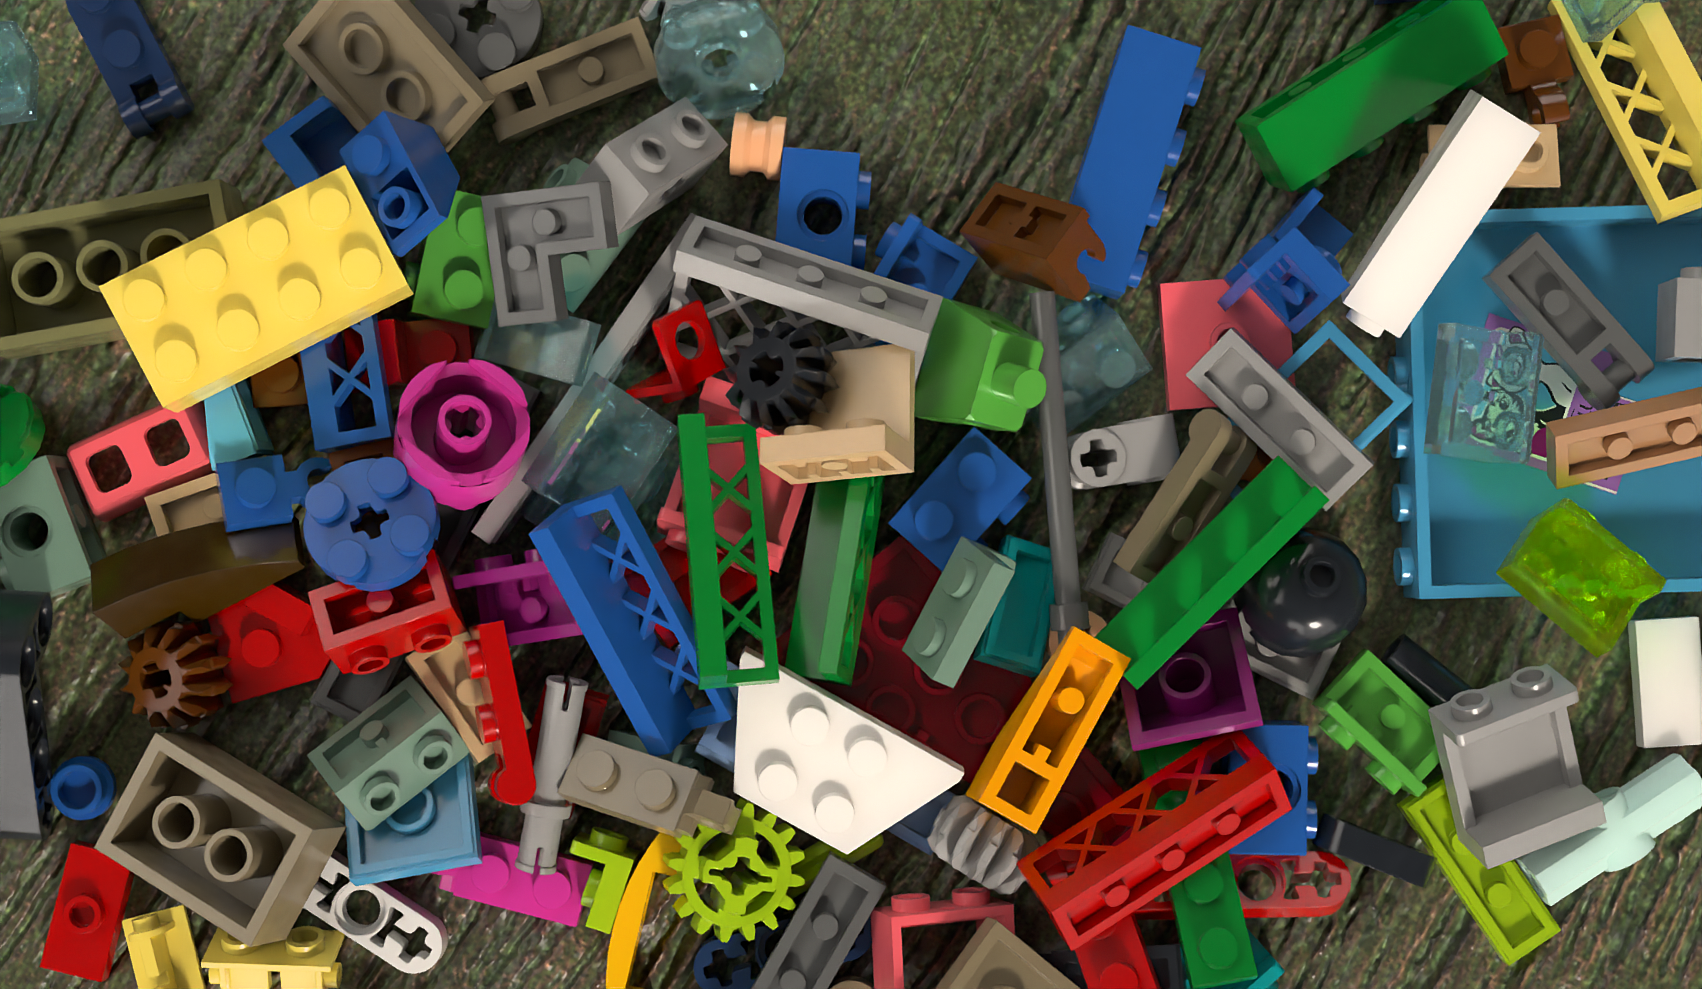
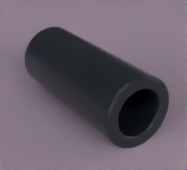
(1422, 671)

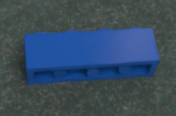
(1128, 150)

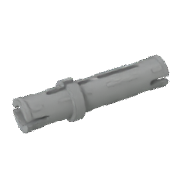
(553, 755)

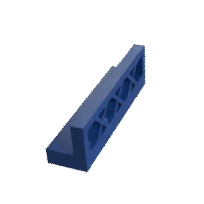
(331, 385)
(622, 622)

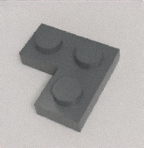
(525, 244)

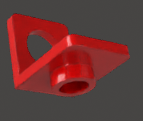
(682, 374)

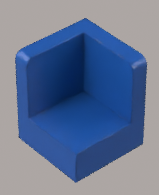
(311, 142)
(1313, 223)

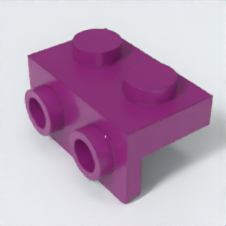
(521, 597)

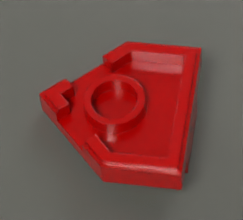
(269, 641)

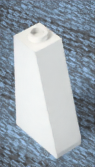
(1437, 215)

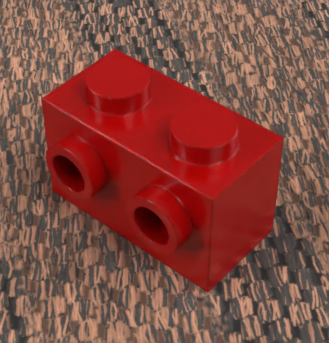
(368, 628)

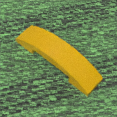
(633, 909)

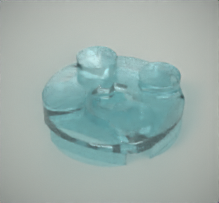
(710, 25)

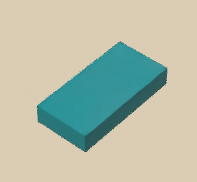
(1021, 621)

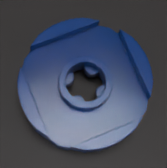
(338, 506)

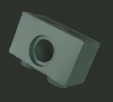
(72, 544)

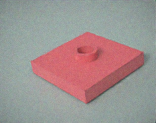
(1195, 322)

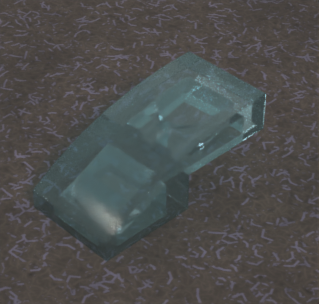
(547, 349)

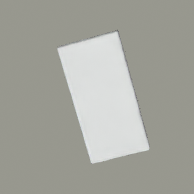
(1666, 681)

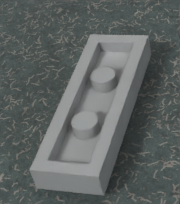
(1279, 416)

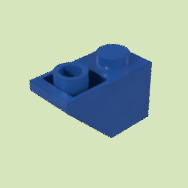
(402, 178)

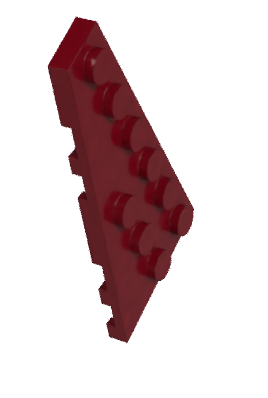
(947, 719)

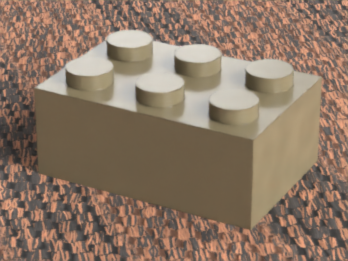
(220, 837)

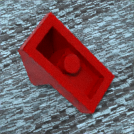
(413, 347)

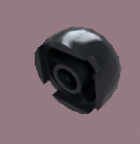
(1305, 595)

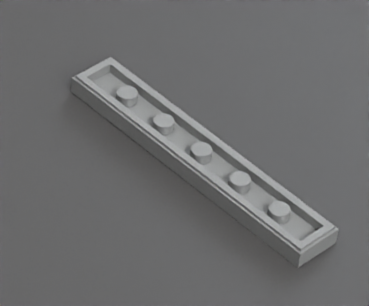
(608, 362)

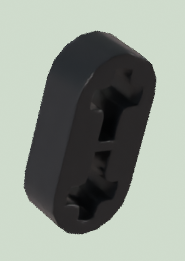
(1374, 850)

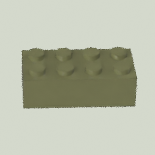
(63, 255)

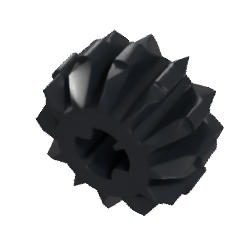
(781, 378)

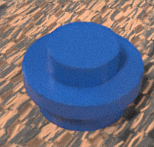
(83, 787)

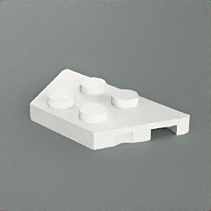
(829, 761)

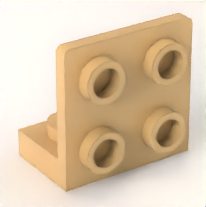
(866, 424)

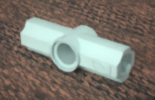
(1633, 818)

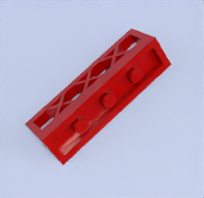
(1162, 844)

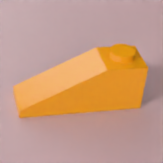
(1048, 730)

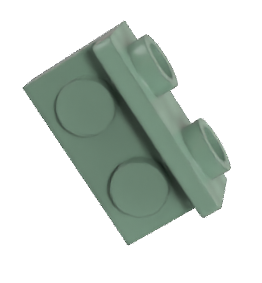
(388, 753)

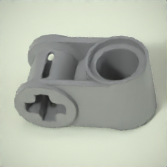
(1126, 453)

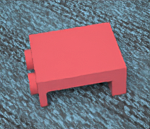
(779, 497)

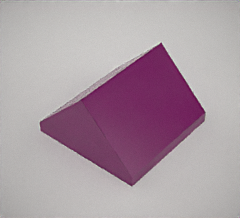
(1197, 691)

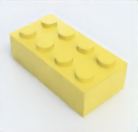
(256, 290)

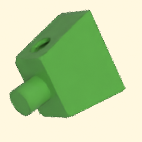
(979, 370)

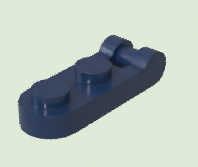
(130, 58)

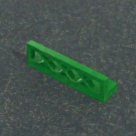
(702, 553)
(1211, 569)
(835, 579)

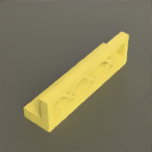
(1672, 92)

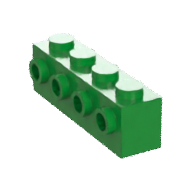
(1370, 90)

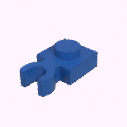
(261, 492)

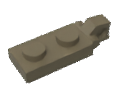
(645, 789)

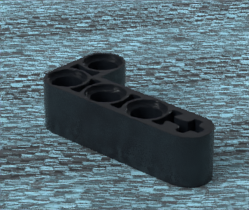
(24, 746)

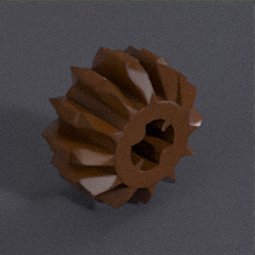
(175, 674)

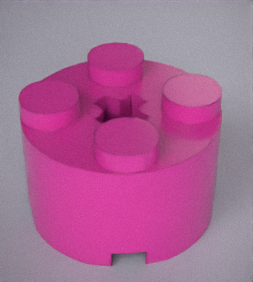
(456, 398)

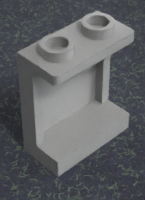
(1513, 766)

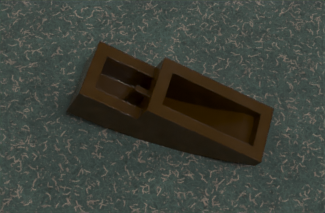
(191, 573)

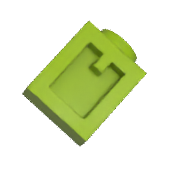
(605, 887)

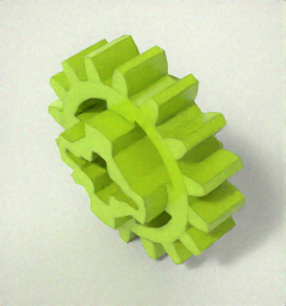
(731, 897)

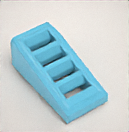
(234, 426)

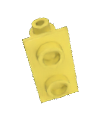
(163, 950)
(302, 959)

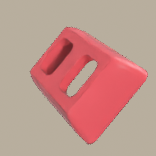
(147, 474)

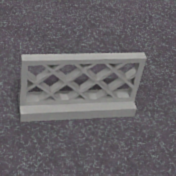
(803, 286)

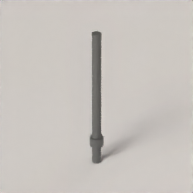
(1068, 607)

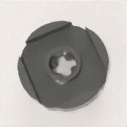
(496, 46)

